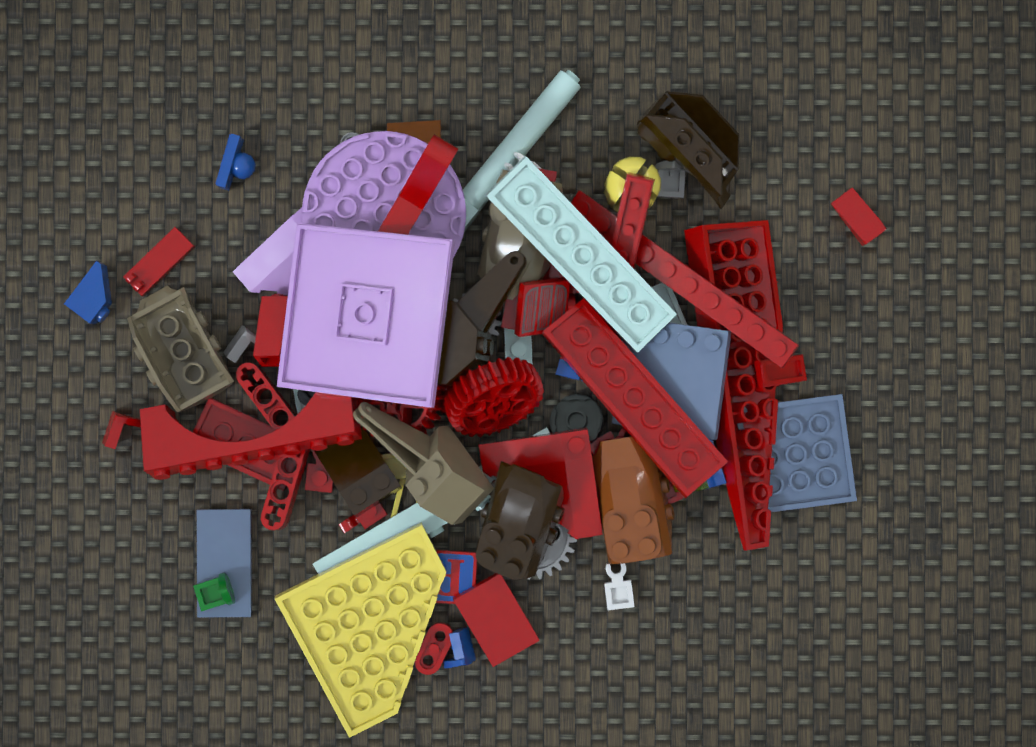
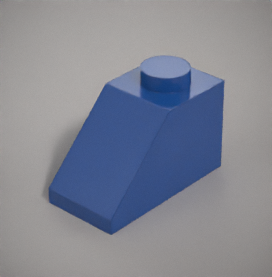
(92, 295)

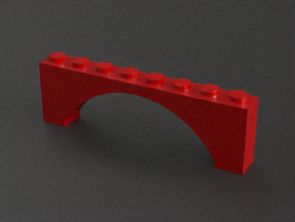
(174, 449)

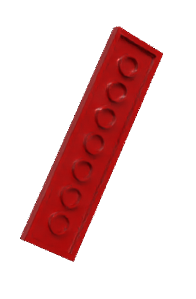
(634, 398)

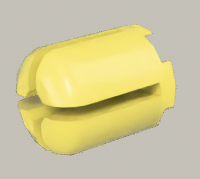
(616, 180)

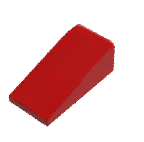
(858, 216)

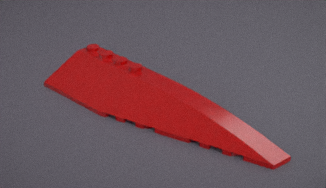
(741, 264)

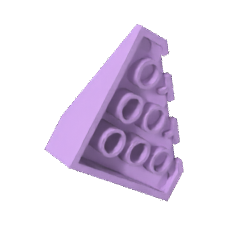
(271, 262)

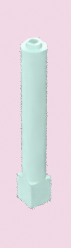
(520, 140)

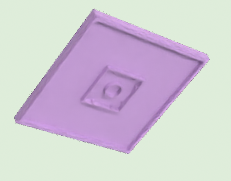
(366, 314)

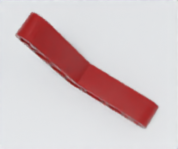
(419, 186)
(280, 475)

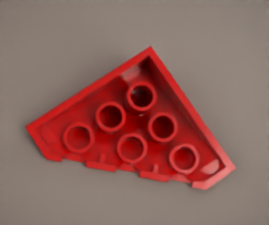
(560, 458)

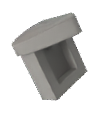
(672, 180)
(239, 343)

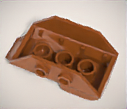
(632, 502)

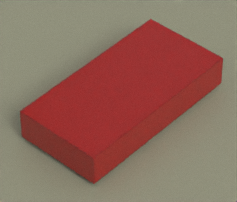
(771, 374)

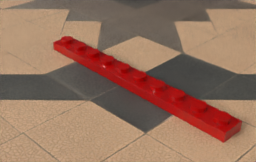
(695, 287)

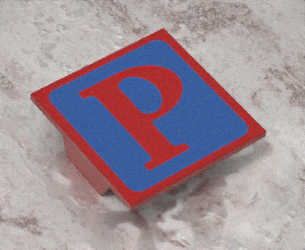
(459, 576)

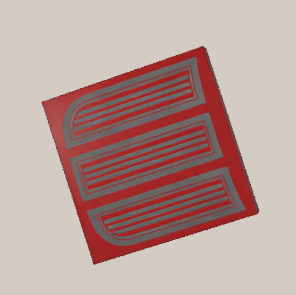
(540, 305)

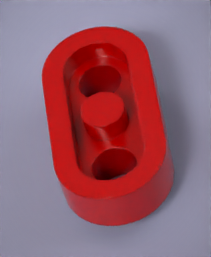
(434, 648)

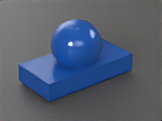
(234, 163)

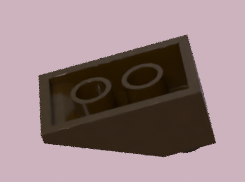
(359, 473)

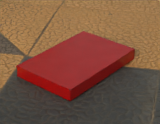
(496, 619)

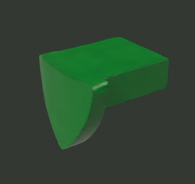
(214, 592)

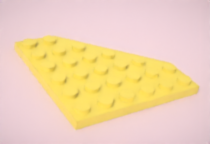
(367, 624)

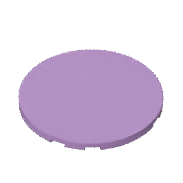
(364, 178)

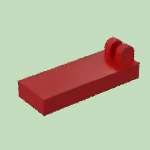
(159, 261)

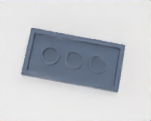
(226, 547)

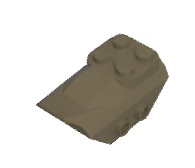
(503, 237)
(178, 349)

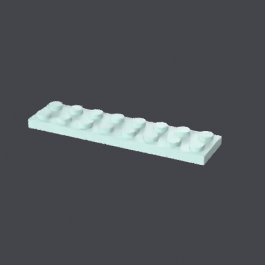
(580, 254)

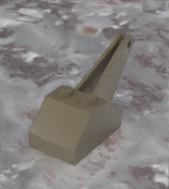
(437, 466)

